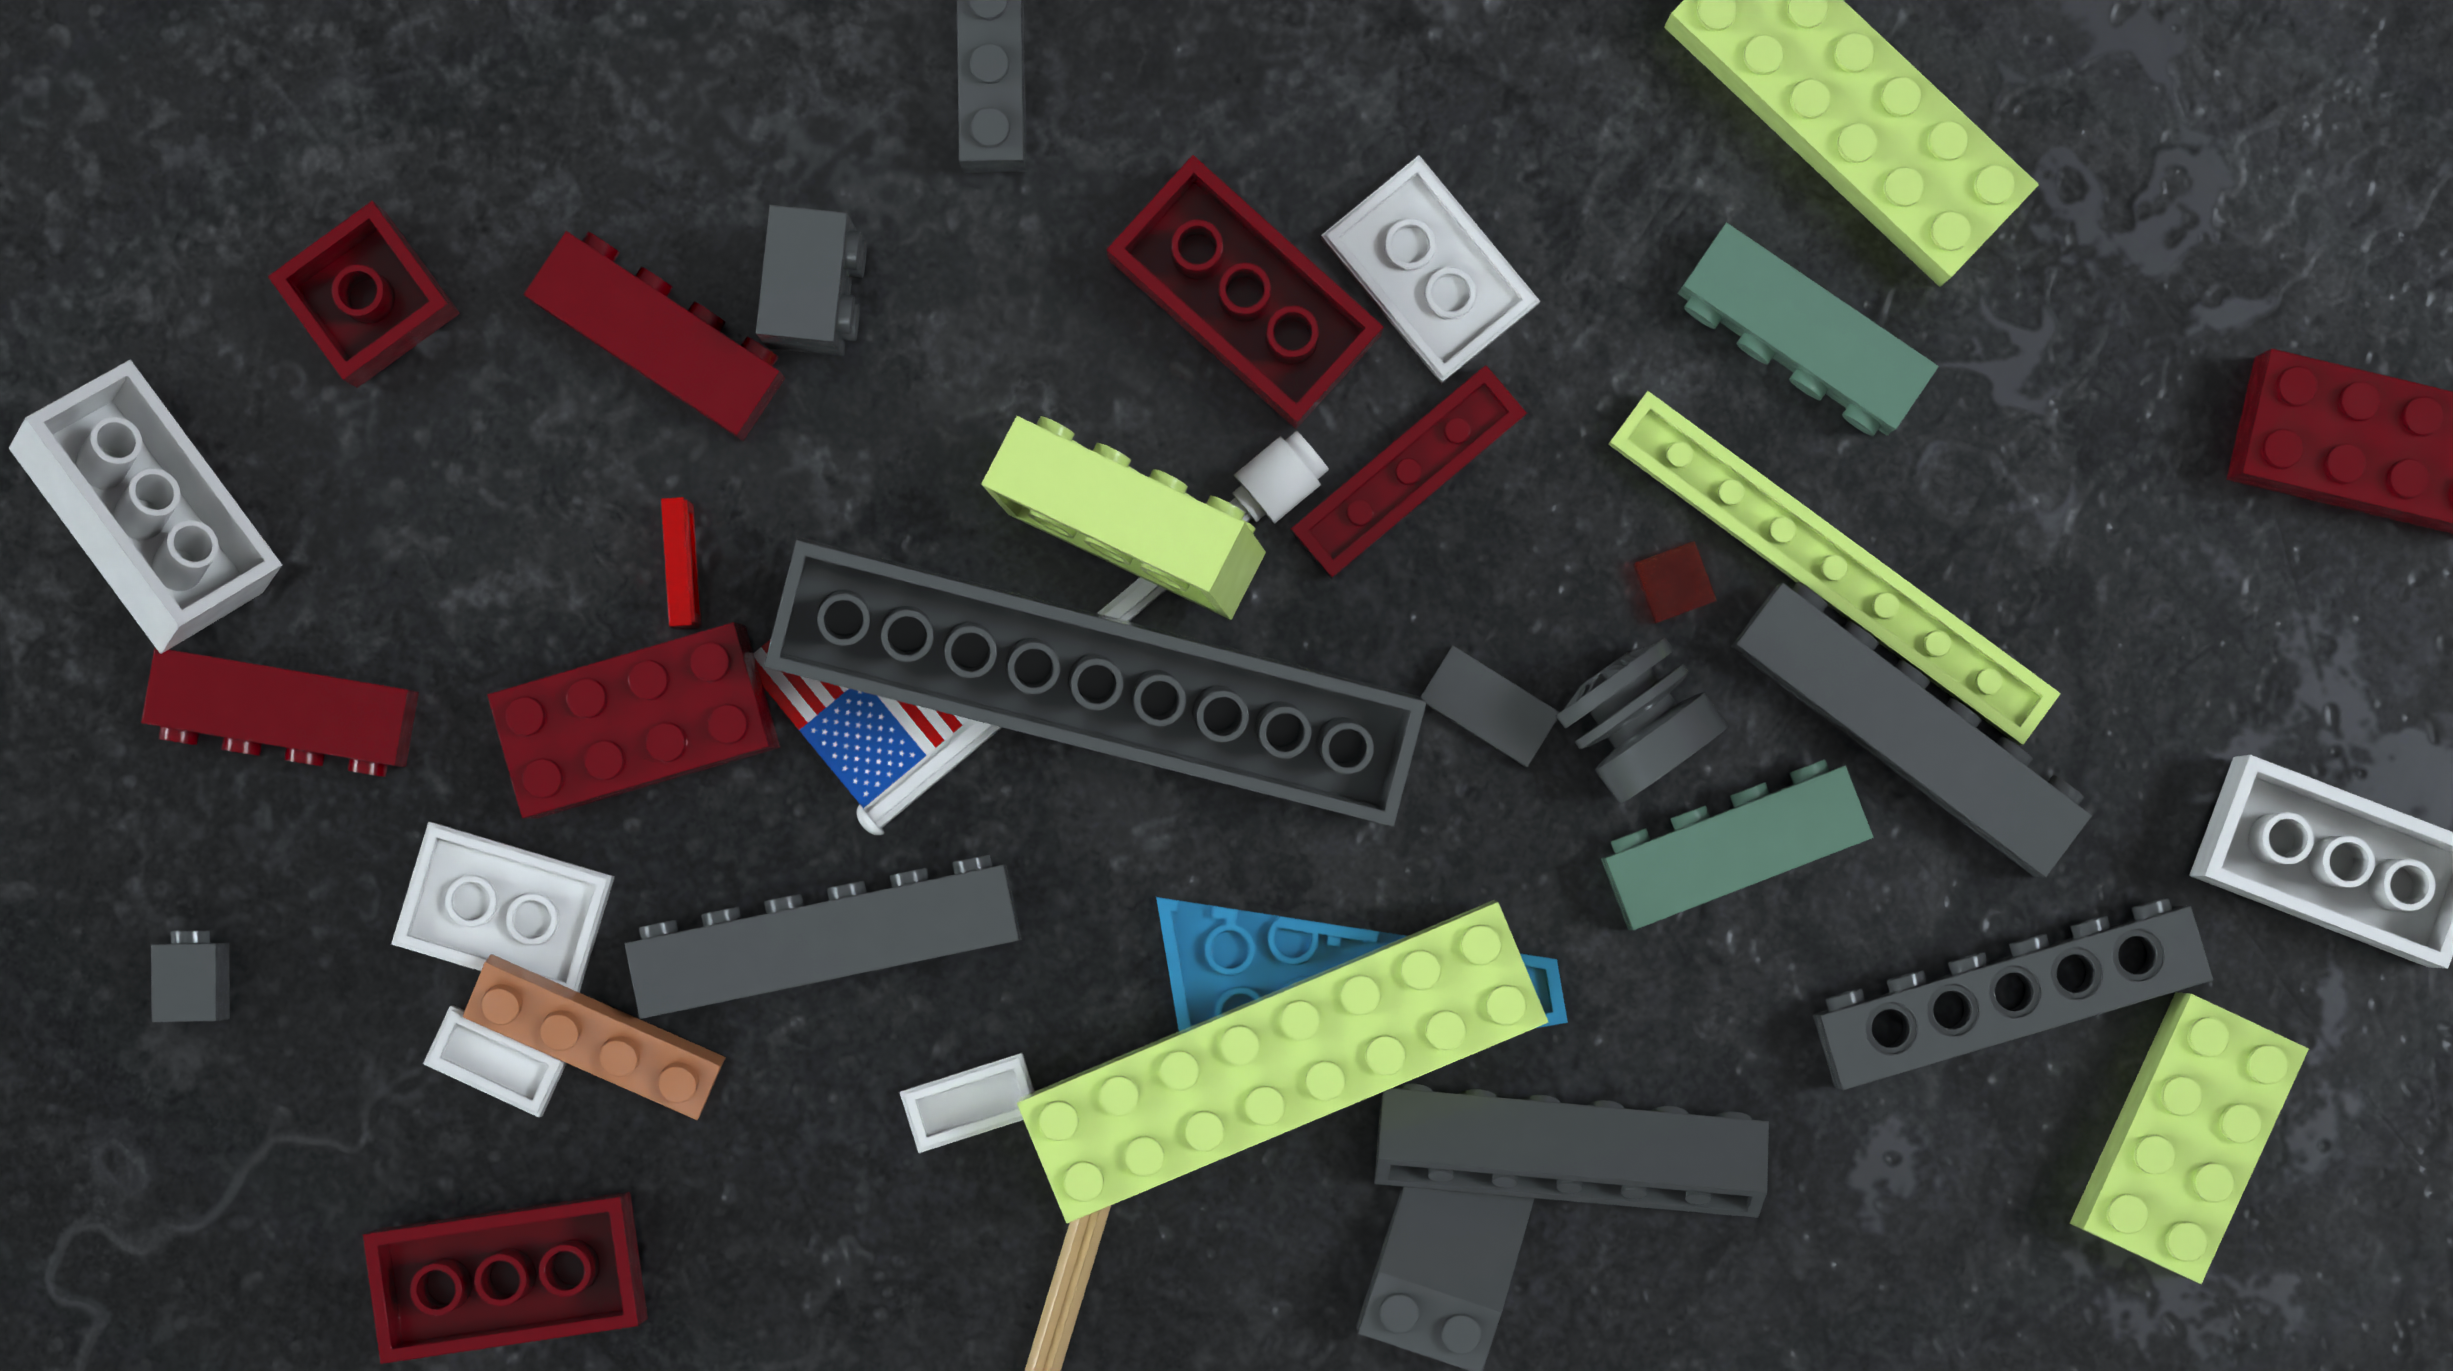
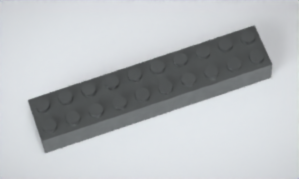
(1094, 681)

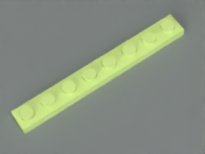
(1834, 568)

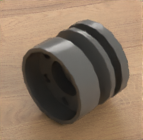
(1641, 720)

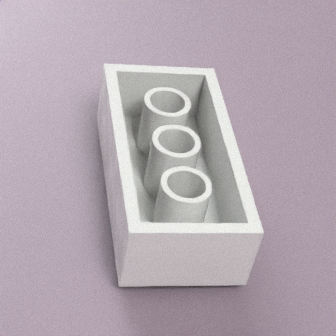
(144, 506)
(2332, 860)

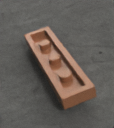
(593, 1036)

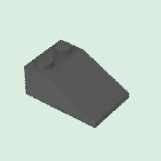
(1445, 1273)

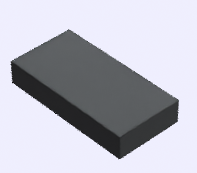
(1489, 706)

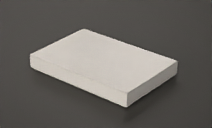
(1430, 269)
(503, 901)

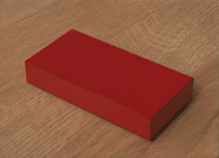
(681, 563)

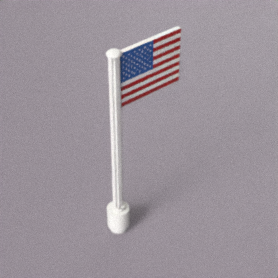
(899, 750)

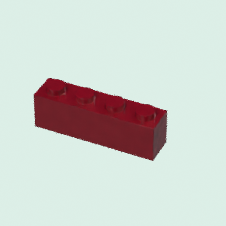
(656, 335)
(279, 708)

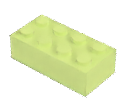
(1124, 515)
(2189, 1136)

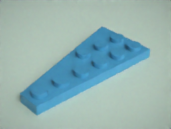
(1236, 956)

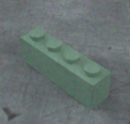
(1806, 331)
(1737, 846)

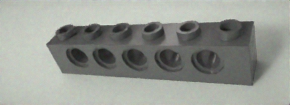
(2172, 964)

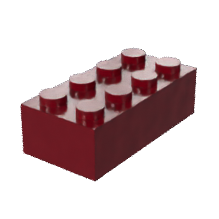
(1244, 292)
(2347, 439)
(633, 720)
(505, 1277)

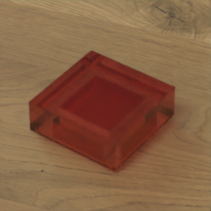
(1674, 582)

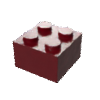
(363, 294)

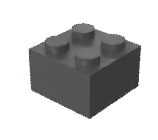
(809, 281)

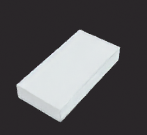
(494, 1063)
(967, 1102)

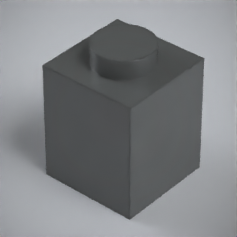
(190, 979)

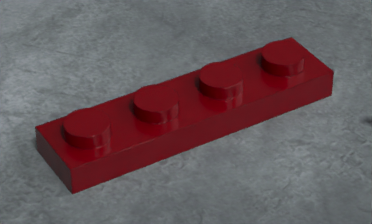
(1408, 471)

